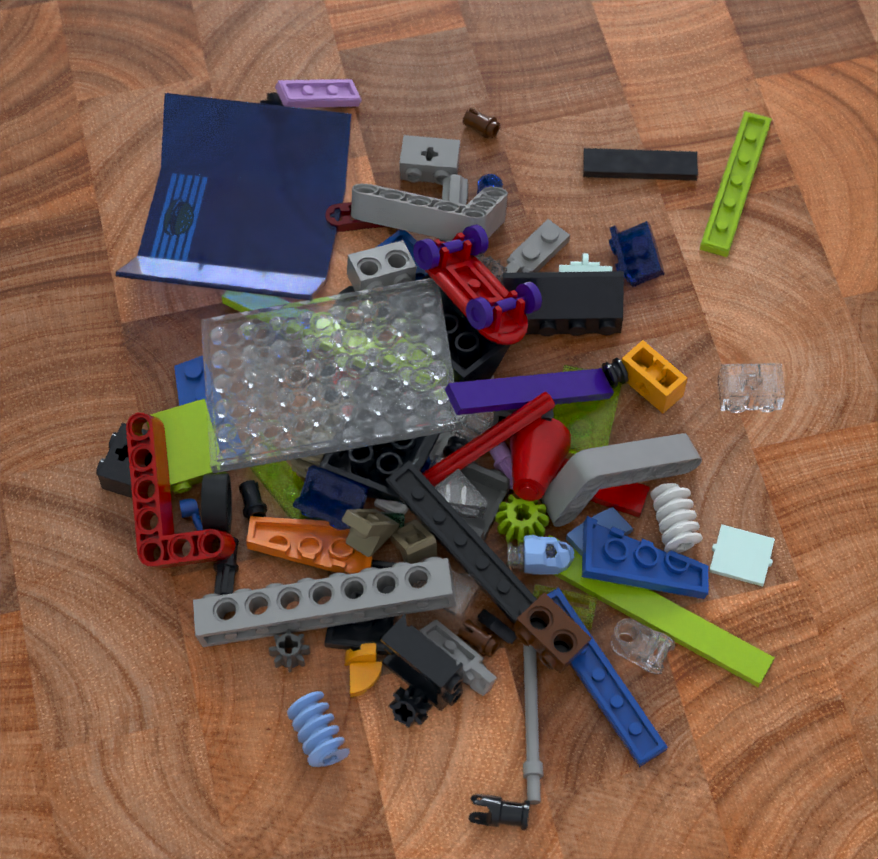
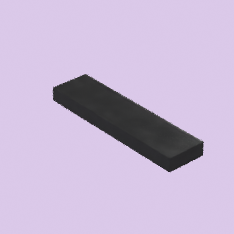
(640, 164)

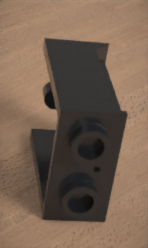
(423, 664)

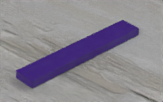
(515, 392)

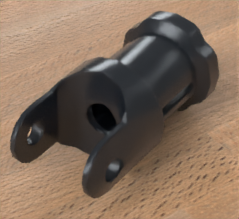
(500, 811)

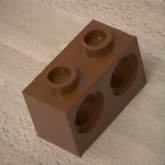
(558, 628)

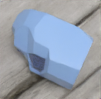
(546, 555)

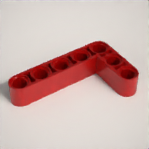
(161, 504)

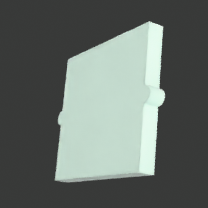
(742, 555)

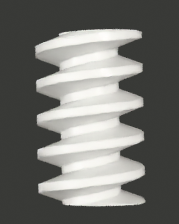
(675, 517)

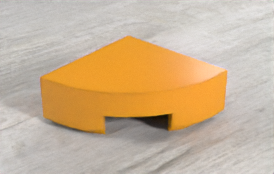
(367, 653)
(363, 676)

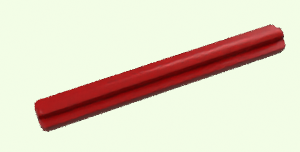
(490, 438)

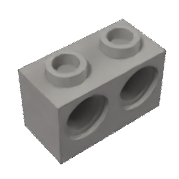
(381, 266)

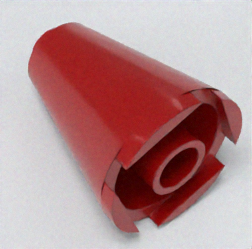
(537, 456)

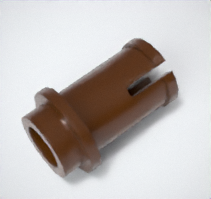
(487, 126)
(479, 638)

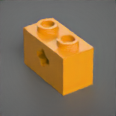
(654, 376)

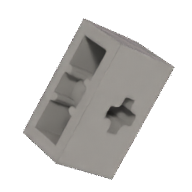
(428, 159)

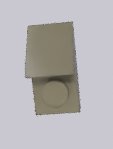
(368, 529)
(414, 542)

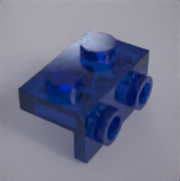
(636, 253)
(329, 496)

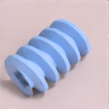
(315, 732)

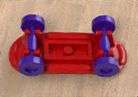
(473, 287)

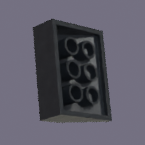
(378, 462)

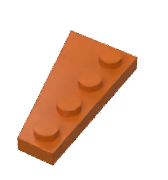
(307, 543)

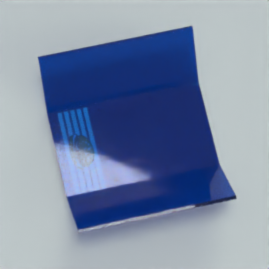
(244, 197)

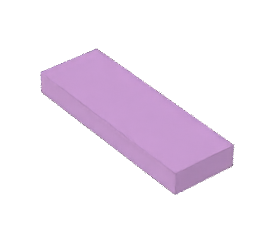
(318, 93)

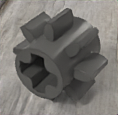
(298, 650)

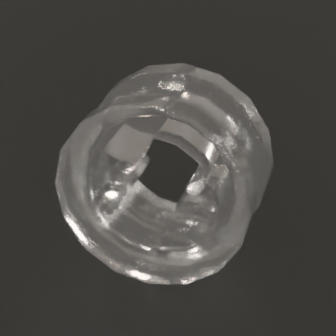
(515, 556)

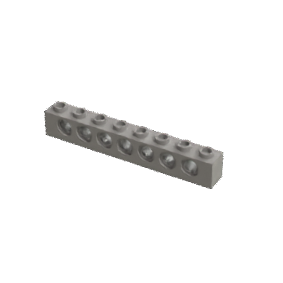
(339, 610)

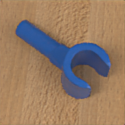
(190, 508)

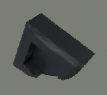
(497, 626)

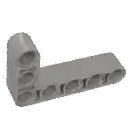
(428, 214)
(613, 467)

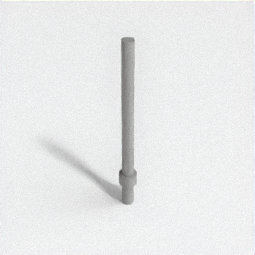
(533, 766)

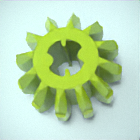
(519, 509)

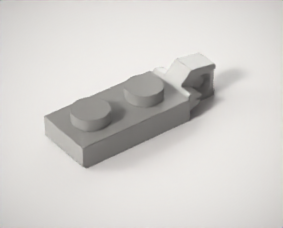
(538, 249)
(474, 670)

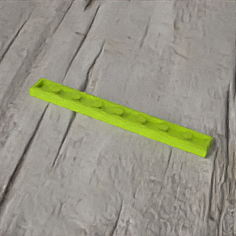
(677, 623)

